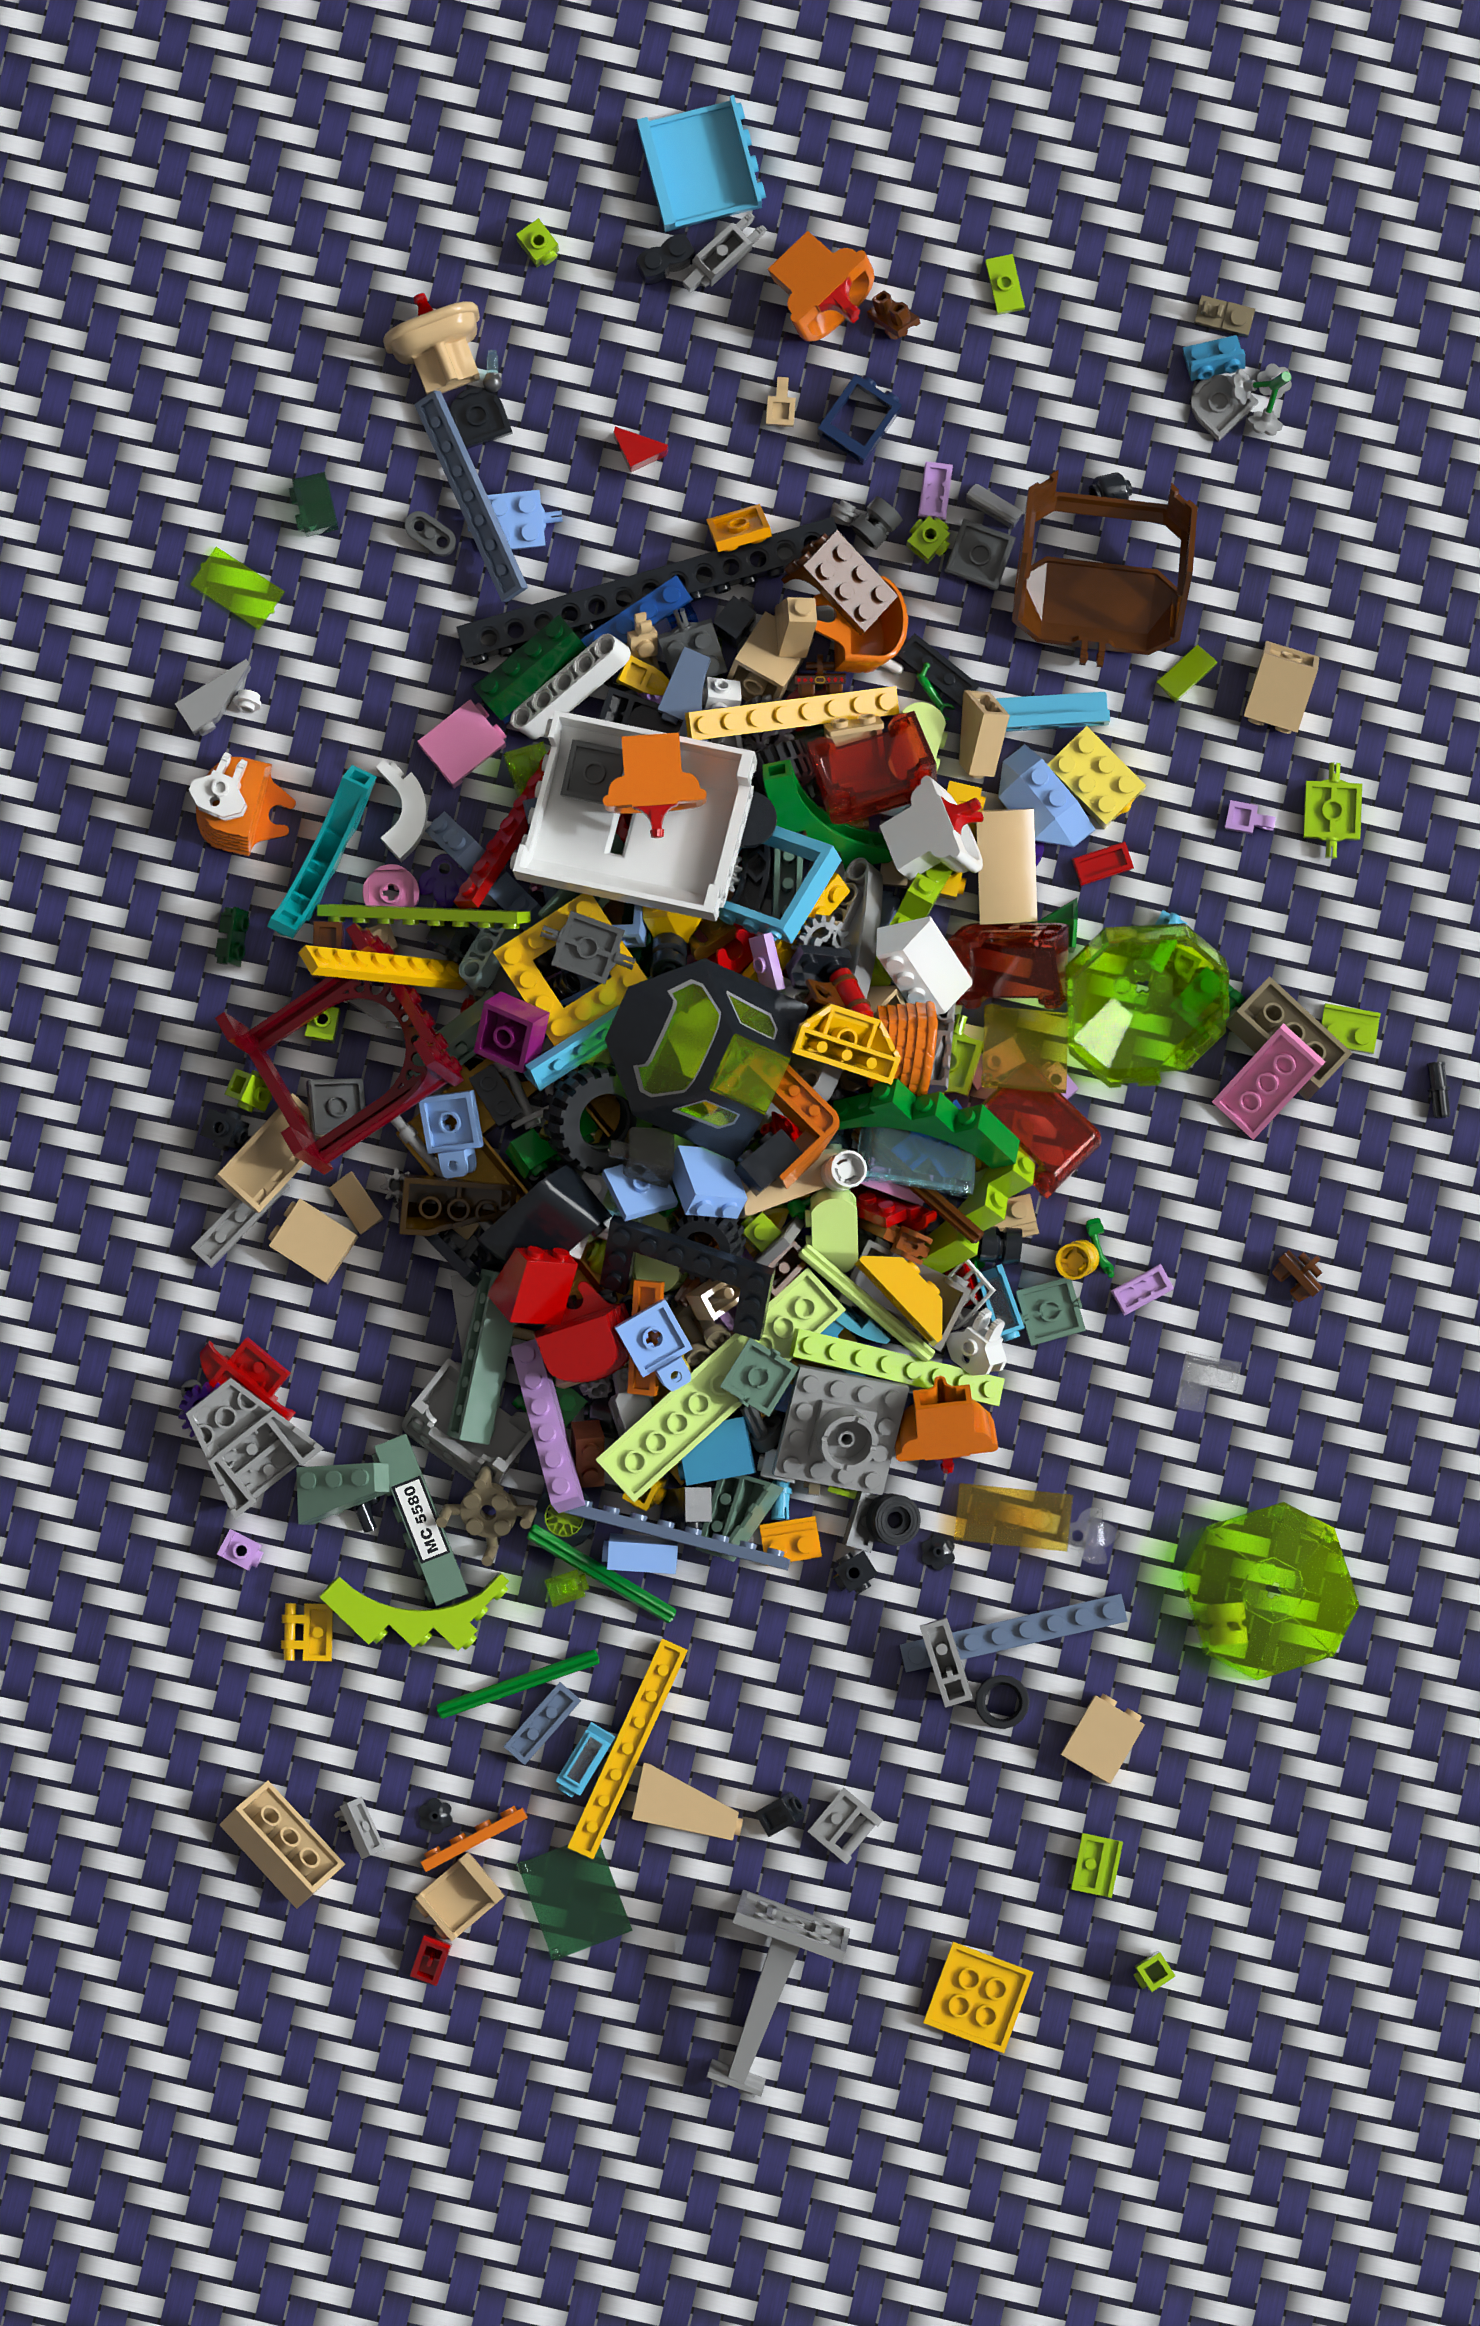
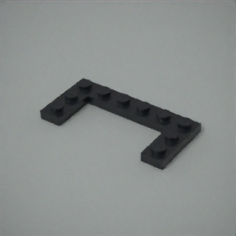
(632, 1237)

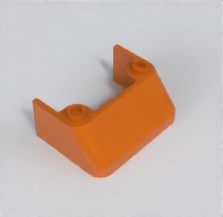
(810, 1115)

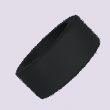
(1022, 1696)

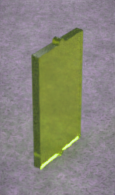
(237, 588)

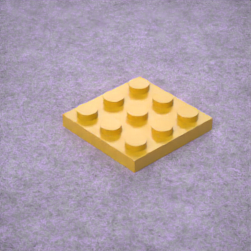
(978, 1997)

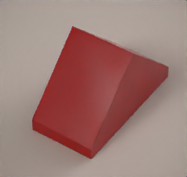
(637, 449)
(430, 1959)

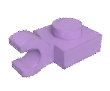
(1244, 817)

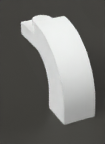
(410, 827)

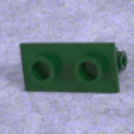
(235, 924)

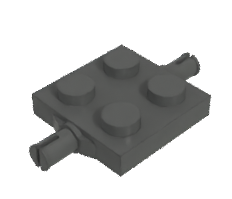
(695, 636)
(587, 947)

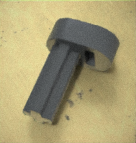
(764, 1432)

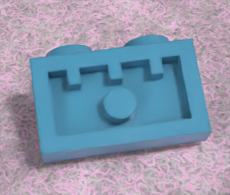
(1214, 358)

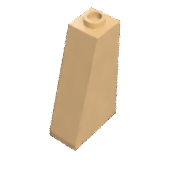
(777, 1194)
(680, 1806)

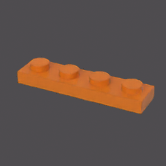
(644, 1294)
(462, 1843)

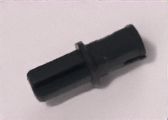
(1439, 1089)

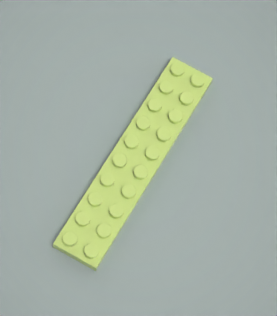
(701, 1405)

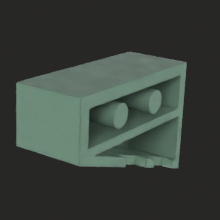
(334, 1488)
(738, 1509)

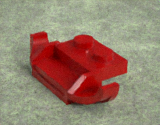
(888, 1210)
(251, 1369)

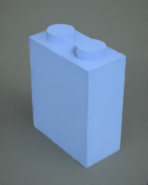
(707, 1183)
(640, 1553)

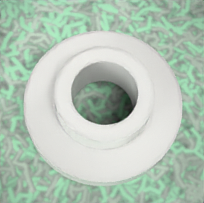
(247, 701)

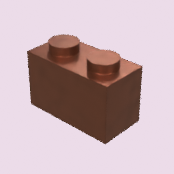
(586, 1447)

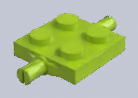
(1332, 810)
(964, 1059)

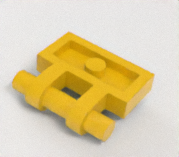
(317, 1632)

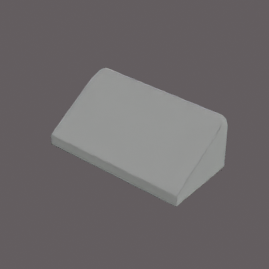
(993, 506)

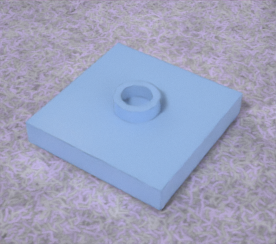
(637, 1197)

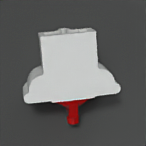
(934, 832)

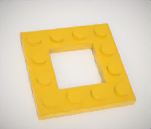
(517, 961)

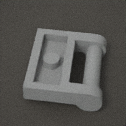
(838, 1818)

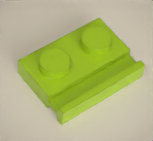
(1352, 1027)
(1096, 1865)

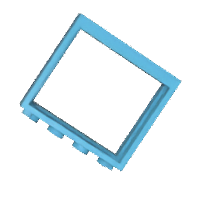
(788, 927)

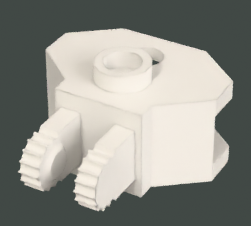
(222, 788)
(979, 1345)

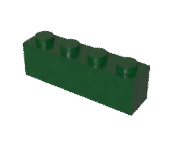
(529, 667)

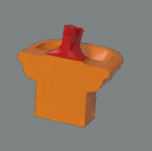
(822, 285)
(653, 780)
(944, 1426)

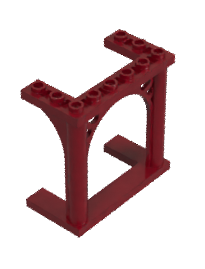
(431, 1047)

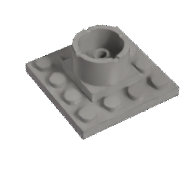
(840, 1429)

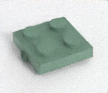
(1050, 1311)
(759, 1377)

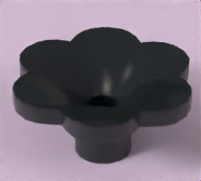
(931, 1558)
(443, 1820)

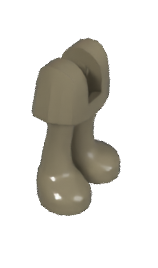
(714, 1334)

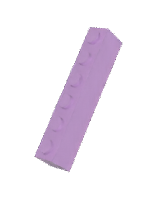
(547, 1427)

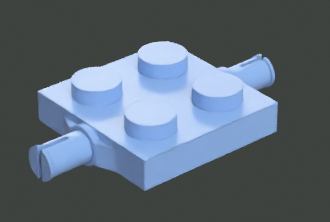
(522, 518)

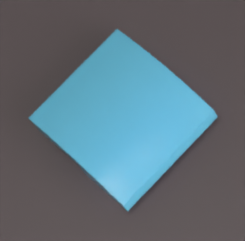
(865, 1327)

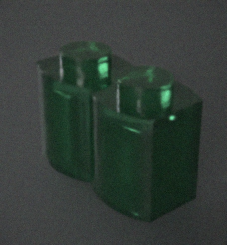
(314, 504)

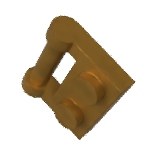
(718, 936)

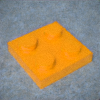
(739, 528)

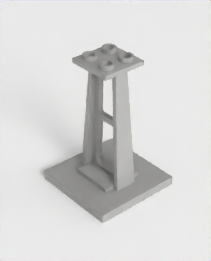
(789, 1932)

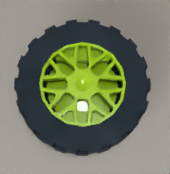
(566, 1527)

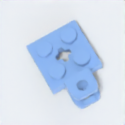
(456, 1144)
(659, 1358)

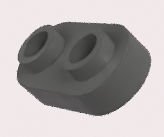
(430, 534)

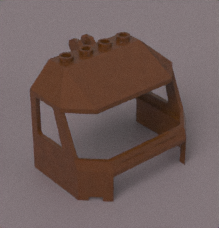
(1097, 601)

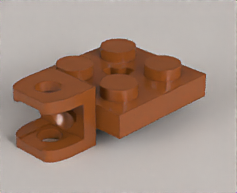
(905, 1240)

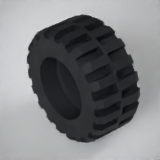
(565, 1113)

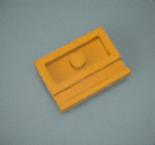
(795, 1537)

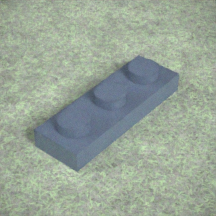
(542, 1723)

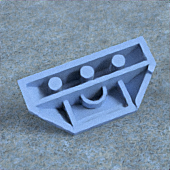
(1032, 784)

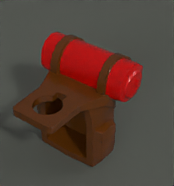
(840, 991)

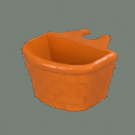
(873, 647)
(255, 826)
(914, 1037)

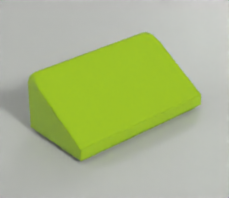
(1187, 673)

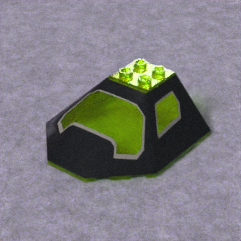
(703, 1052)

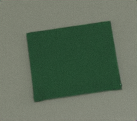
(574, 1900)

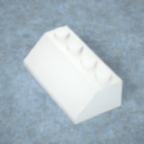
(922, 963)

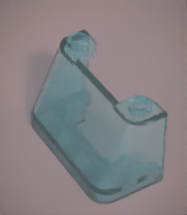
(916, 1161)

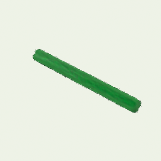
(601, 1574)
(517, 1684)

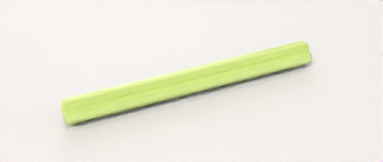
(866, 1303)

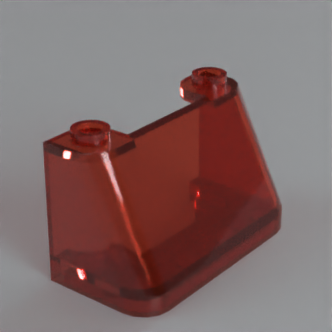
(874, 771)
(1013, 961)
(1047, 1131)

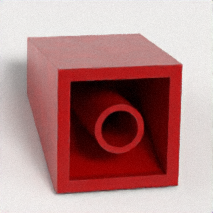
(534, 1285)

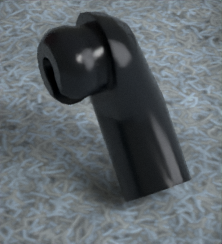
(364, 1515)

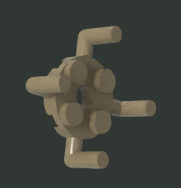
(485, 1525)

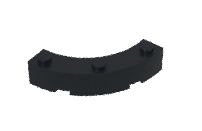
(754, 877)

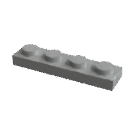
(229, 1229)

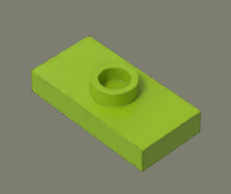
(1004, 284)

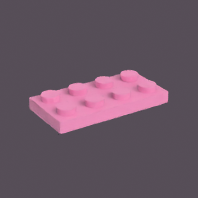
(1268, 1081)

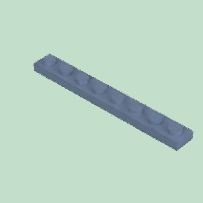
(471, 496)
(690, 1536)
(1024, 1630)

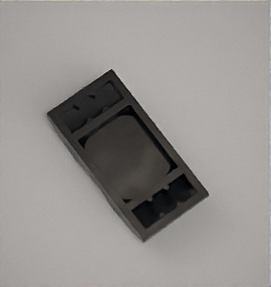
(636, 712)

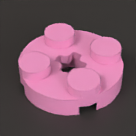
(391, 875)

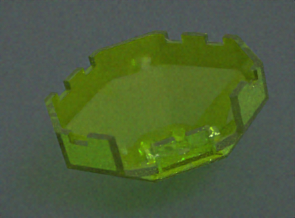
(1139, 1034)
(1229, 1598)

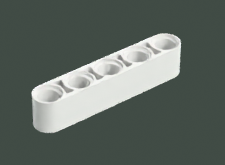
(571, 685)

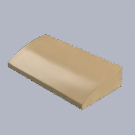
(1008, 868)
(262, 1163)

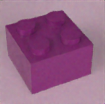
(511, 1031)

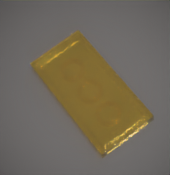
(1013, 1517)

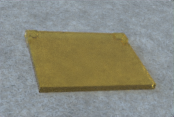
(1024, 1049)

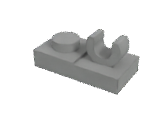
(362, 1829)

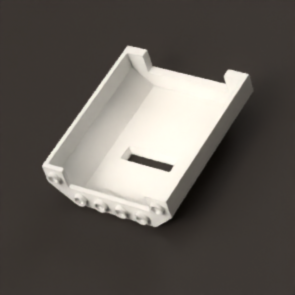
(676, 873)

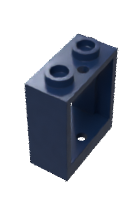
(845, 442)

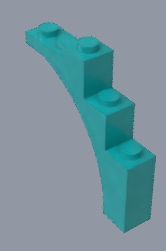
(325, 853)

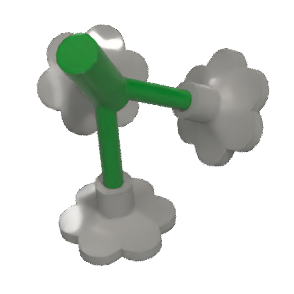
(1271, 382)

